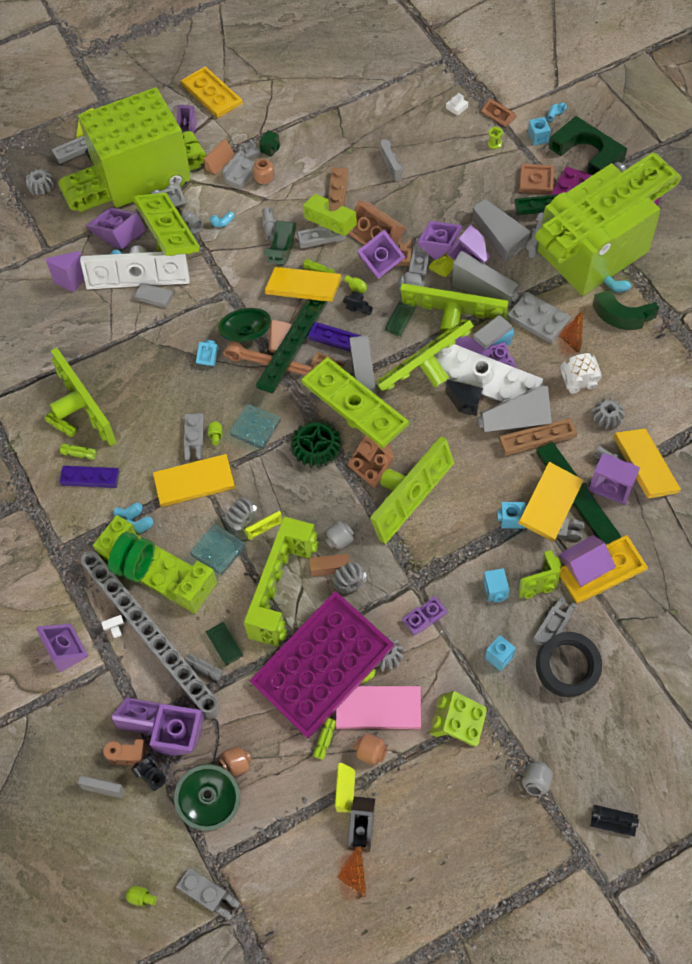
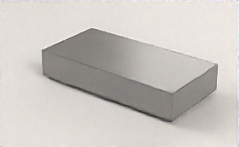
(153, 295)
(492, 332)
(101, 787)

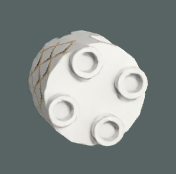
(581, 372)

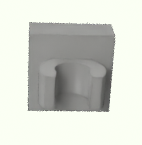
(250, 150)

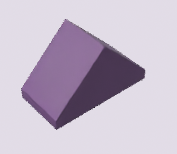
(186, 118)

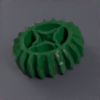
(320, 448)

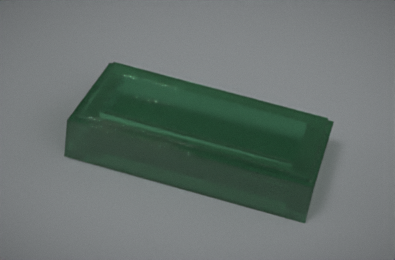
(399, 319)
(224, 644)

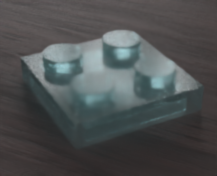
(255, 426)
(218, 549)

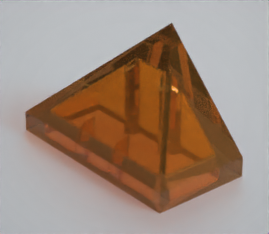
(573, 333)
(353, 873)

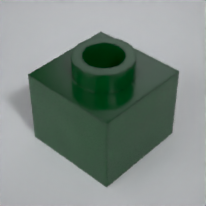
(269, 143)

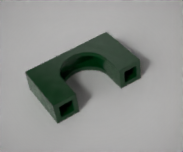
(580, 132)

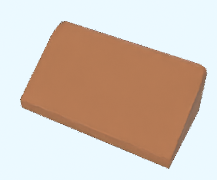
(498, 112)
(218, 157)
(277, 333)
(327, 564)

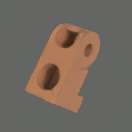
(125, 754)

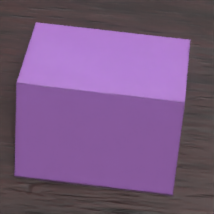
(439, 238)
(380, 254)
(66, 270)
(588, 560)
(62, 645)
(136, 716)

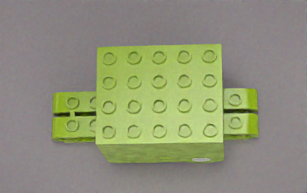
(133, 152)
(605, 221)

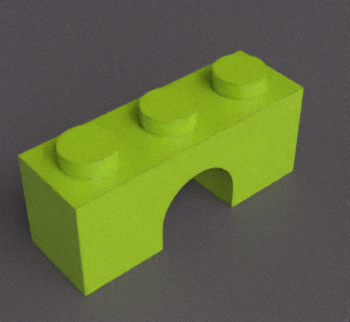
(339, 221)

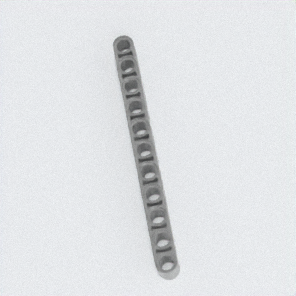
(152, 640)

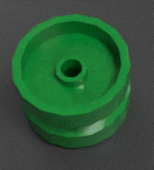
(131, 556)

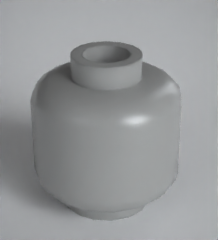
(410, 278)
(339, 535)
(537, 778)

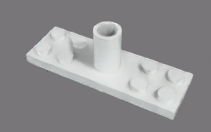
(134, 269)
(498, 383)

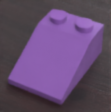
(117, 227)

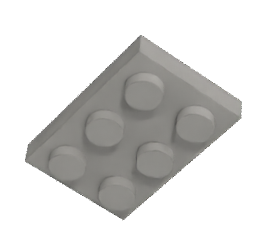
(539, 317)

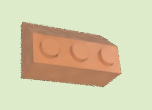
(372, 222)

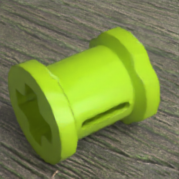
(495, 138)

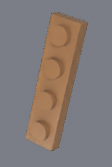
(338, 188)
(537, 436)

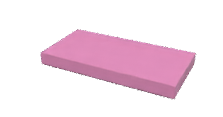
(381, 708)

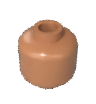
(263, 171)
(370, 749)
(235, 761)

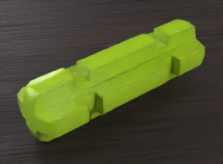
(307, 264)
(61, 425)
(78, 451)
(324, 739)

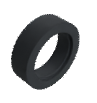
(591, 654)

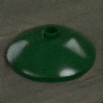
(244, 325)
(203, 811)

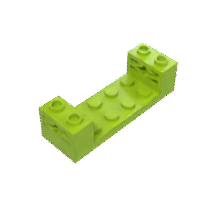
(292, 538)
(167, 574)

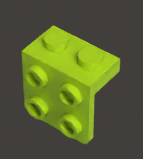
(544, 581)
(458, 718)

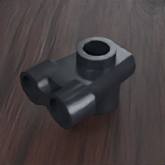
(355, 302)
(146, 769)

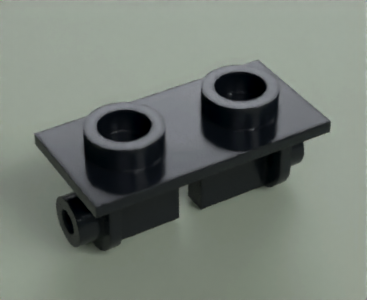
(614, 820)

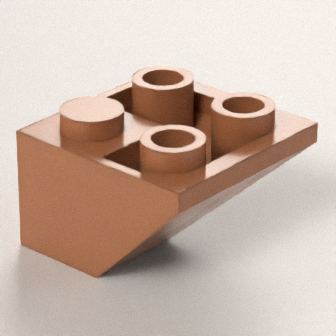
(371, 461)

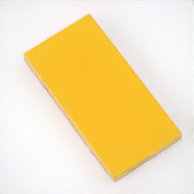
(211, 92)
(303, 284)
(654, 473)
(193, 480)
(550, 501)
(627, 565)

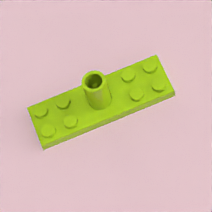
(166, 224)
(453, 304)
(426, 359)
(78, 399)
(355, 402)
(410, 489)

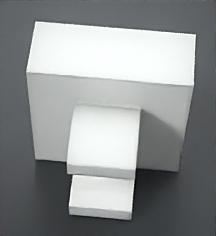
(457, 104)
(114, 624)

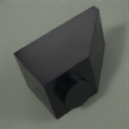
(464, 396)
(361, 823)

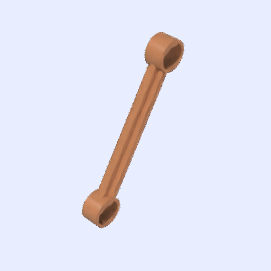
(235, 352)

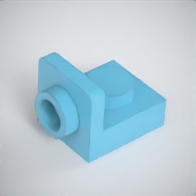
(207, 353)

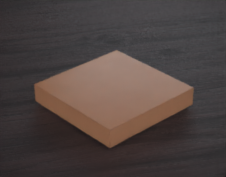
(536, 179)

